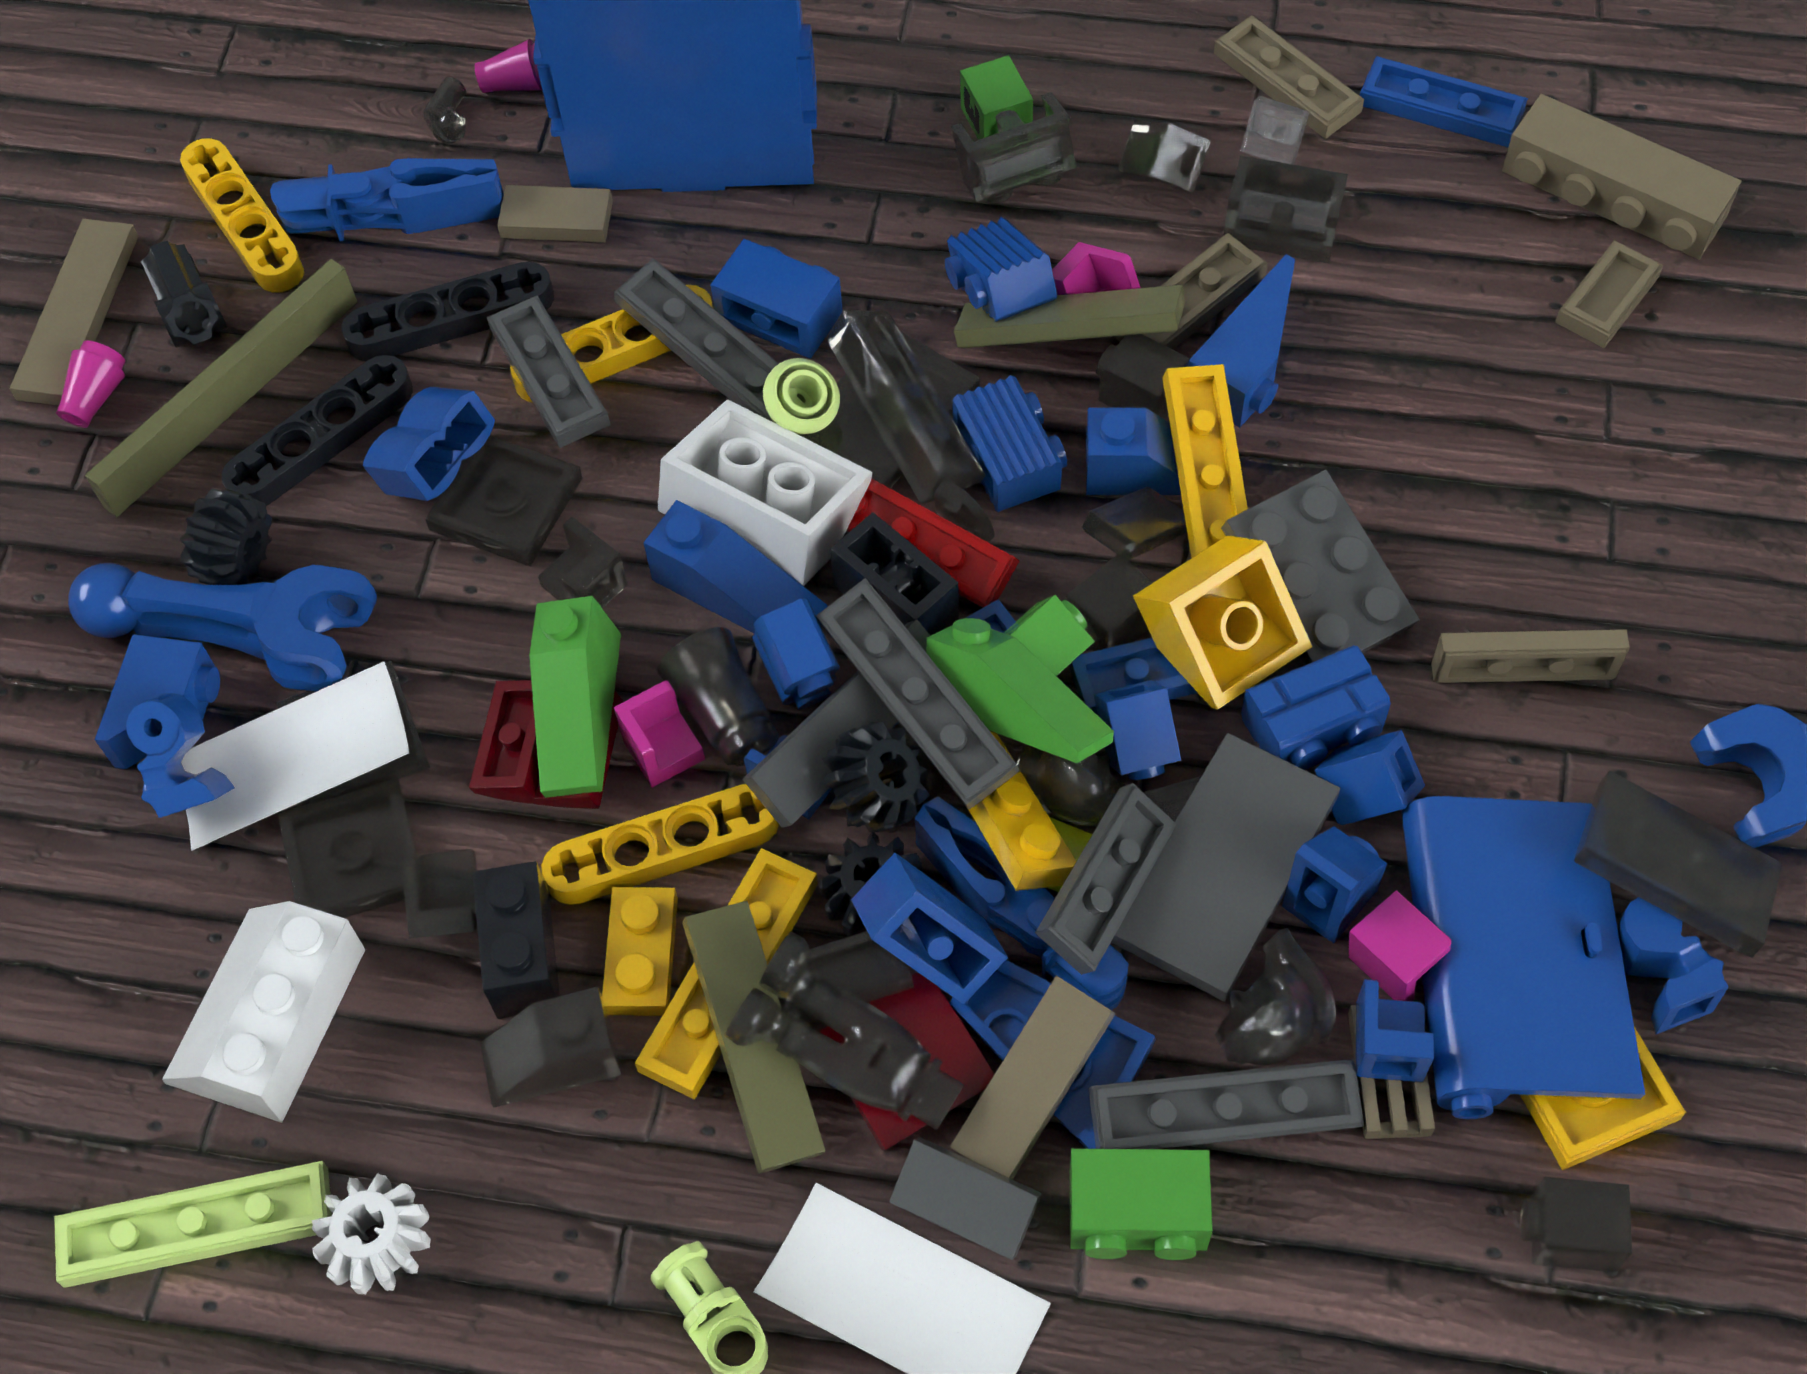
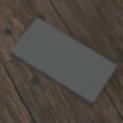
(1225, 866)

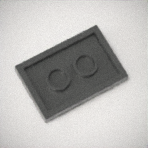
(1327, 567)

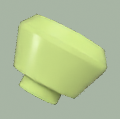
(801, 396)

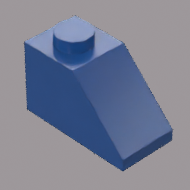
(1129, 452)
(151, 669)
(1332, 881)

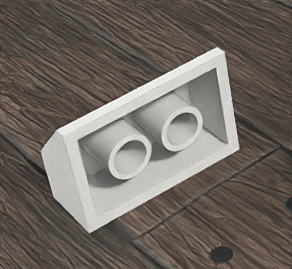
(765, 486)
(267, 1009)

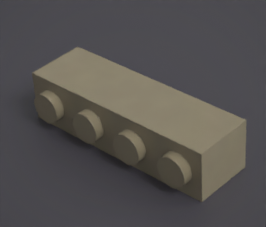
(1620, 176)

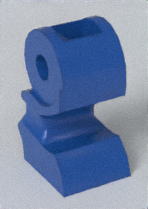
(165, 732)
(1655, 948)

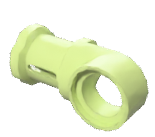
(712, 1313)

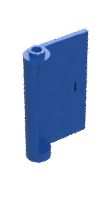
(1516, 992)

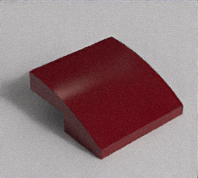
(508, 751)
(939, 1029)

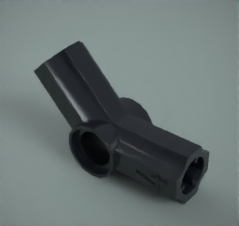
(183, 299)

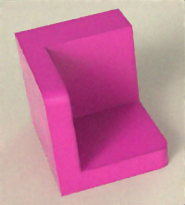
(1094, 270)
(658, 734)
(1397, 946)

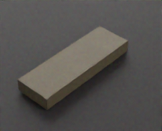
(1288, 75)
(1211, 285)
(1529, 656)
(1033, 1079)

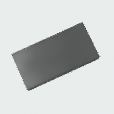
(965, 1198)

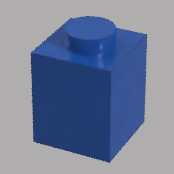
(1141, 727)

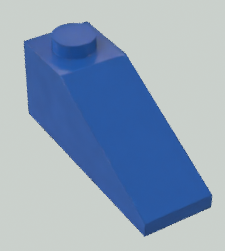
(1251, 344)
(719, 568)

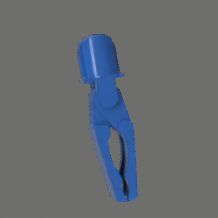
(405, 196)
(953, 838)

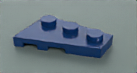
(1004, 1007)

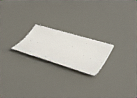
(298, 752)
(899, 1293)

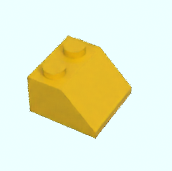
(1224, 619)

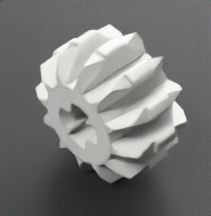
(346, 1229)

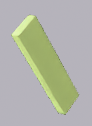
(190, 1224)

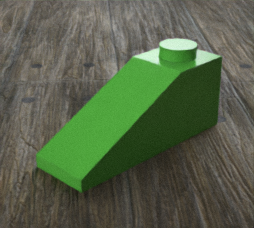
(1016, 691)
(573, 693)

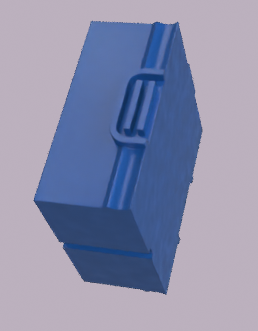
(678, 91)

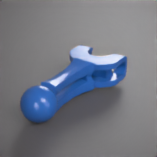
(263, 619)
(1776, 751)

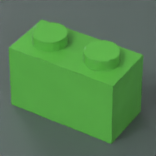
(1140, 1202)

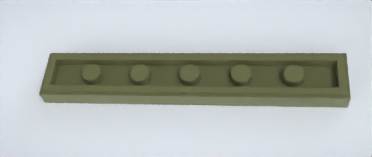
(221, 388)

